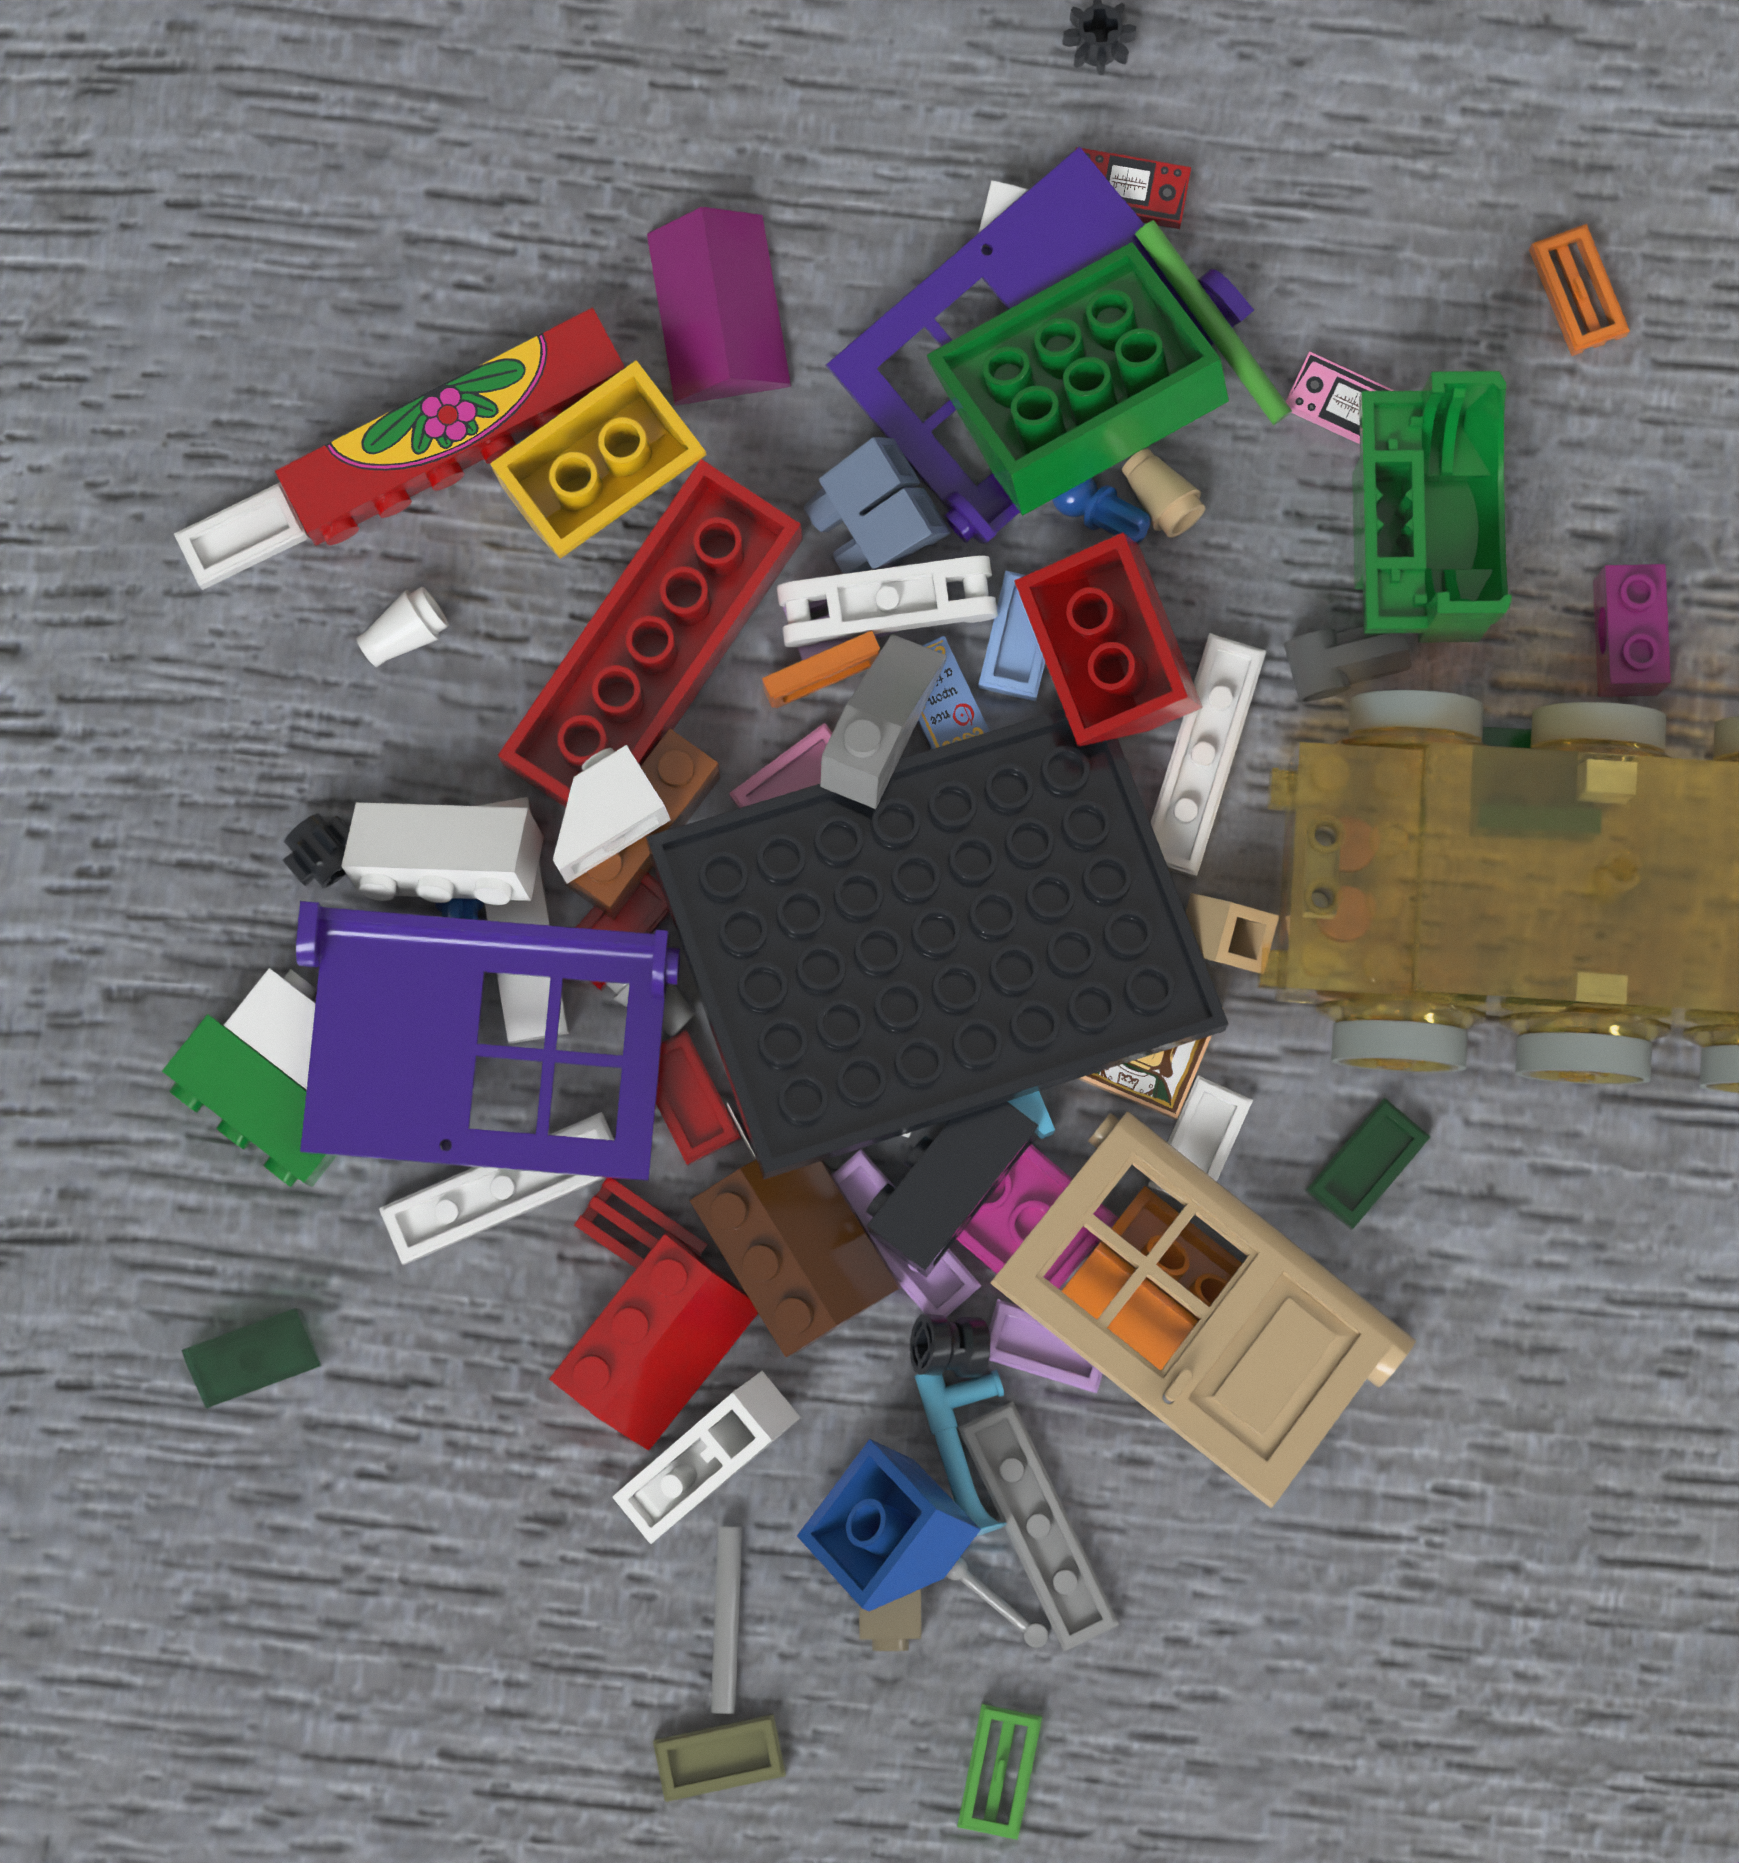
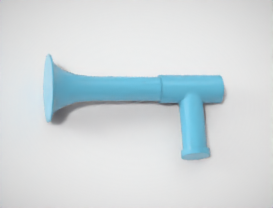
(939, 1405)

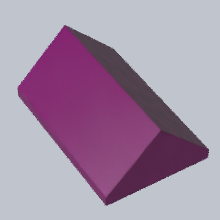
(718, 305)

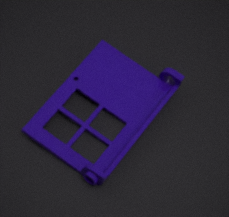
(1035, 243)
(403, 1033)

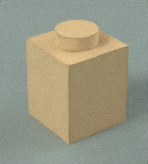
(1230, 931)

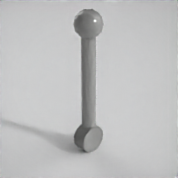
(1033, 1633)

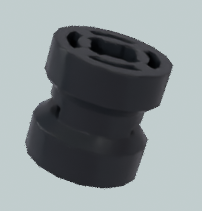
(949, 1346)

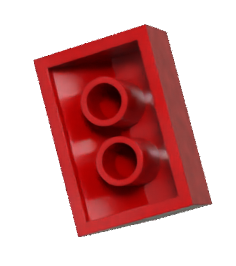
(1108, 642)
(655, 1342)

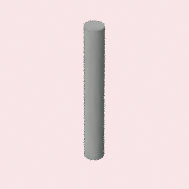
(726, 1619)

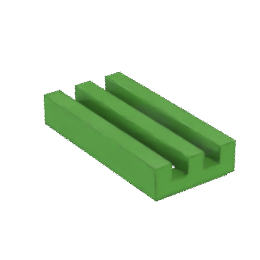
(988, 1823)

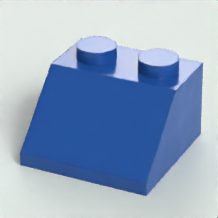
(887, 1528)

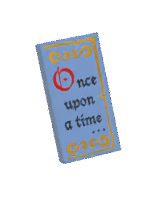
(951, 708)

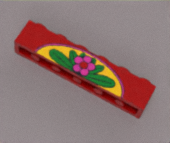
(447, 430)

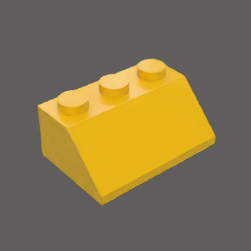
(597, 460)

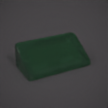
(252, 1357)

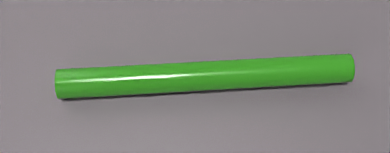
(1213, 322)

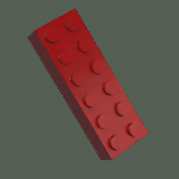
(656, 632)

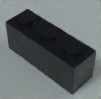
(949, 1183)

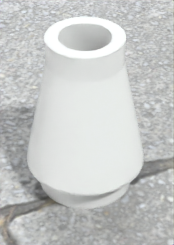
(405, 626)

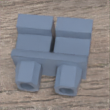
(879, 506)

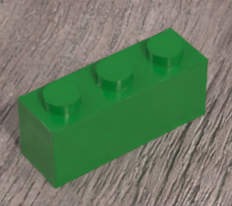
(249, 1095)

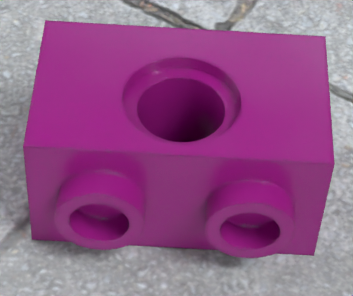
(1631, 630)

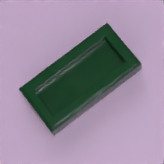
(1367, 1163)

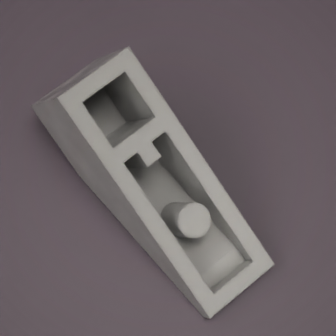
(879, 721)

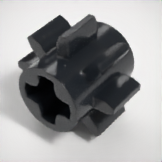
(1110, 22)
(317, 850)

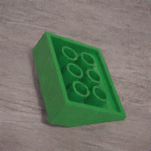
(1080, 377)

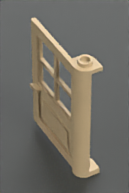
(1265, 1359)

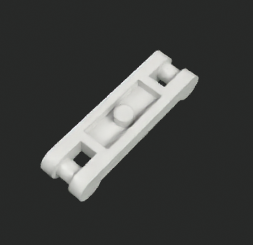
(887, 600)

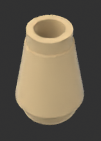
(1163, 493)

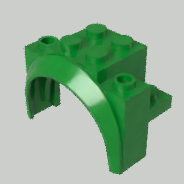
(1432, 508)

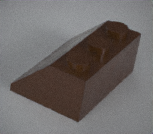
(795, 1250)

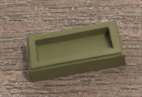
(719, 1757)

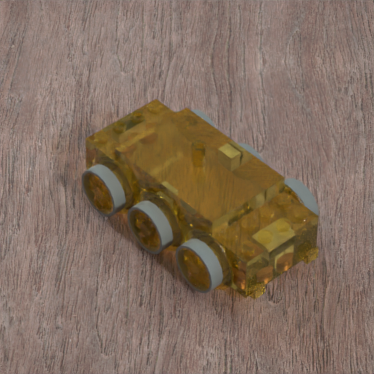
(1534, 885)

